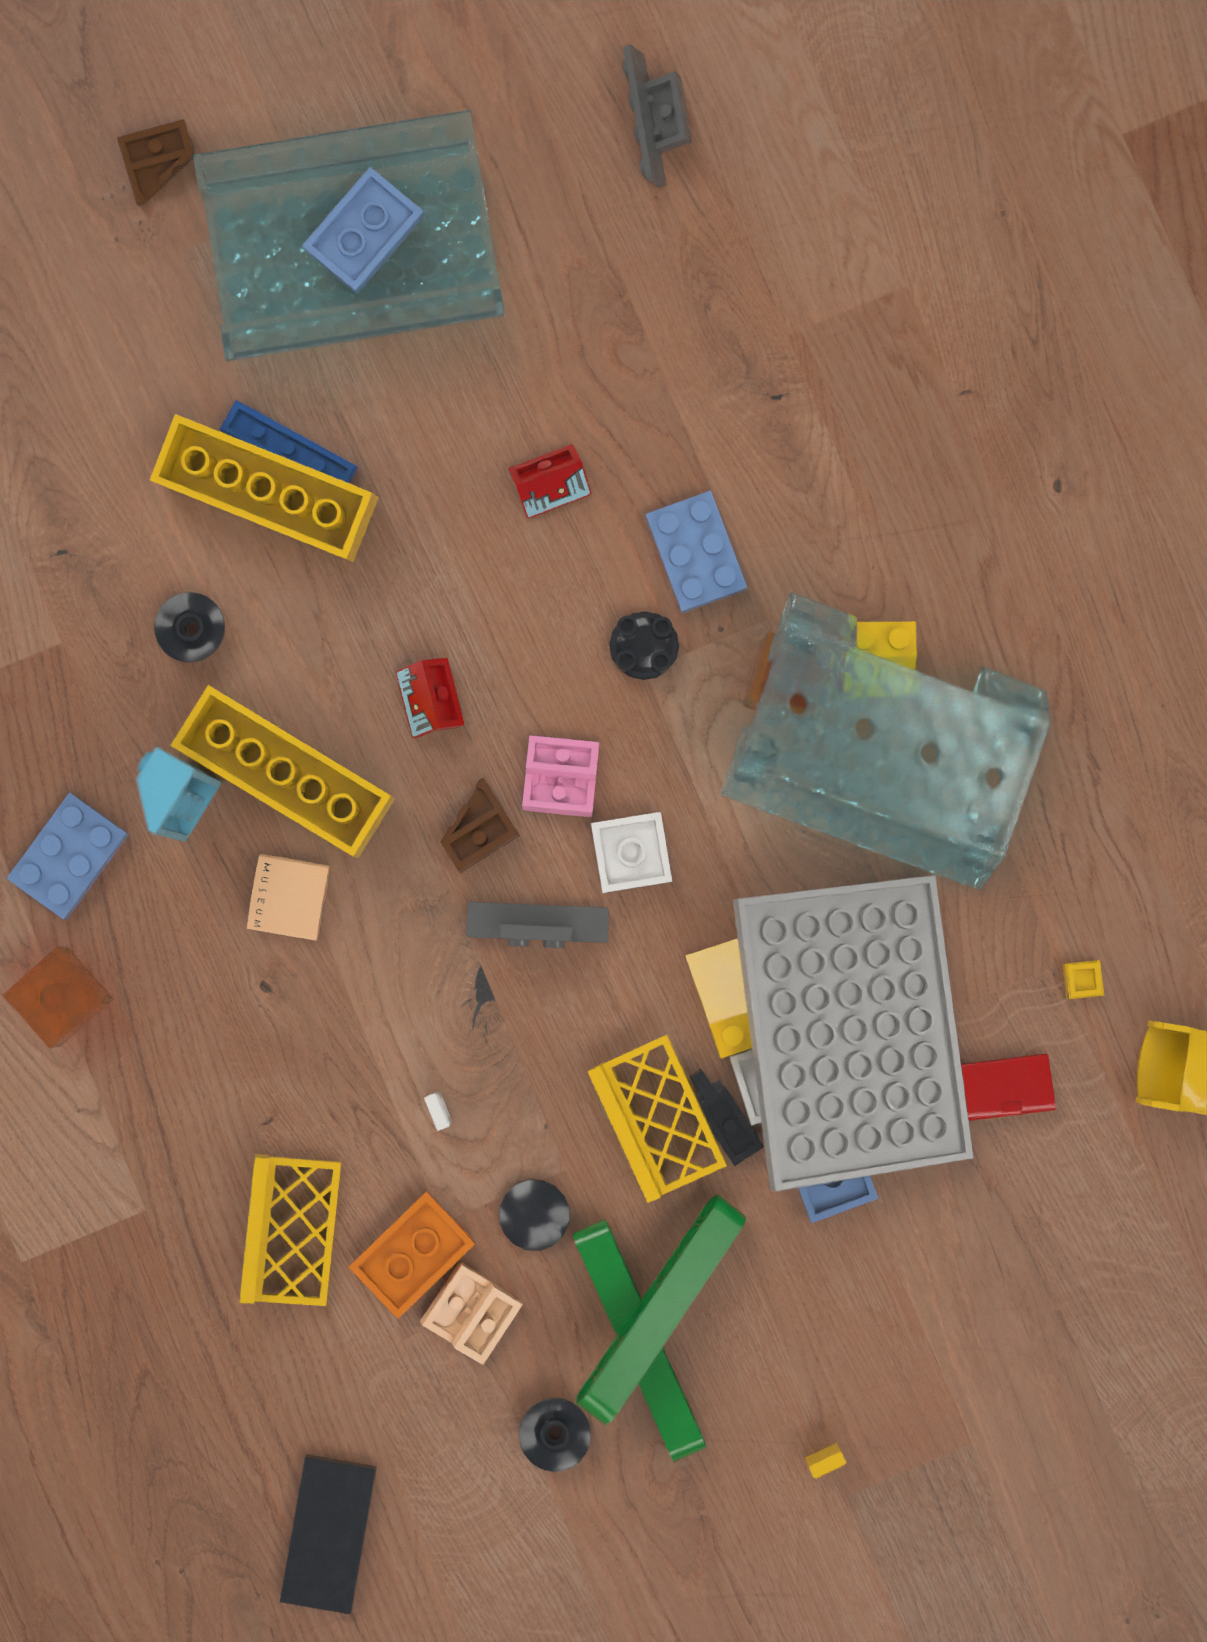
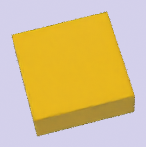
(1083, 979)
(825, 1461)

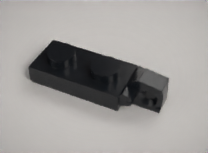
(726, 1119)

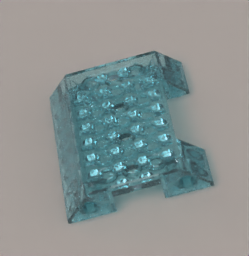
(879, 787)

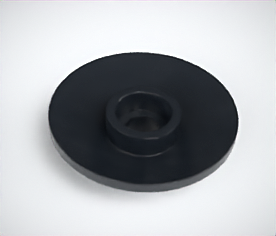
(177, 615)
(551, 1452)

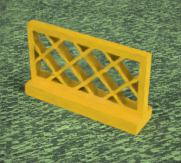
(629, 1131)
(258, 1230)

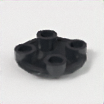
(644, 645)
(534, 1215)

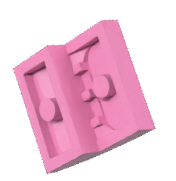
(560, 776)

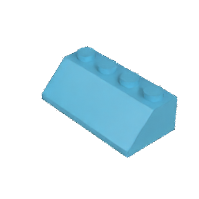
(173, 793)

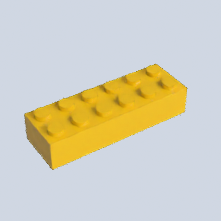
(264, 488)
(282, 772)

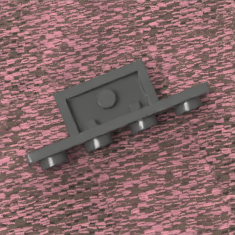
(658, 114)
(537, 922)

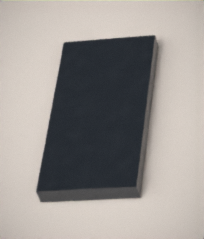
(328, 1534)

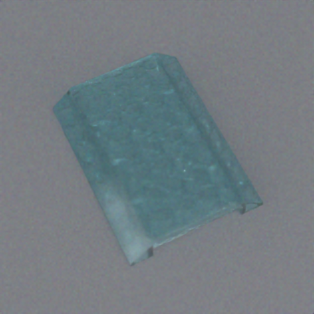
(277, 193)

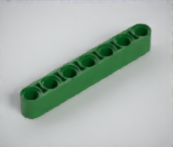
(619, 1300)
(660, 1310)

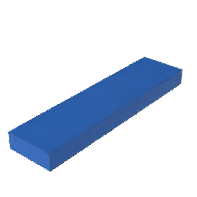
(270, 435)

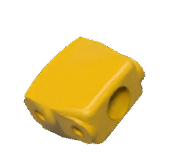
(1173, 1068)

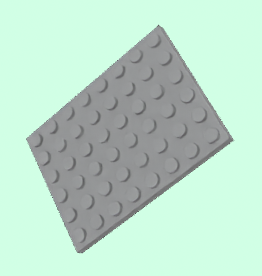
(852, 1031)

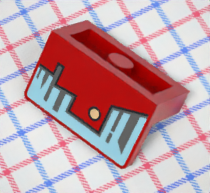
(550, 481)
(429, 697)

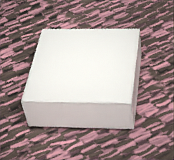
(438, 1110)

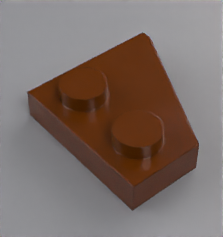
(155, 157)
(478, 830)

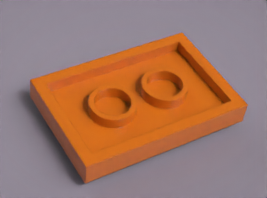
(412, 1254)

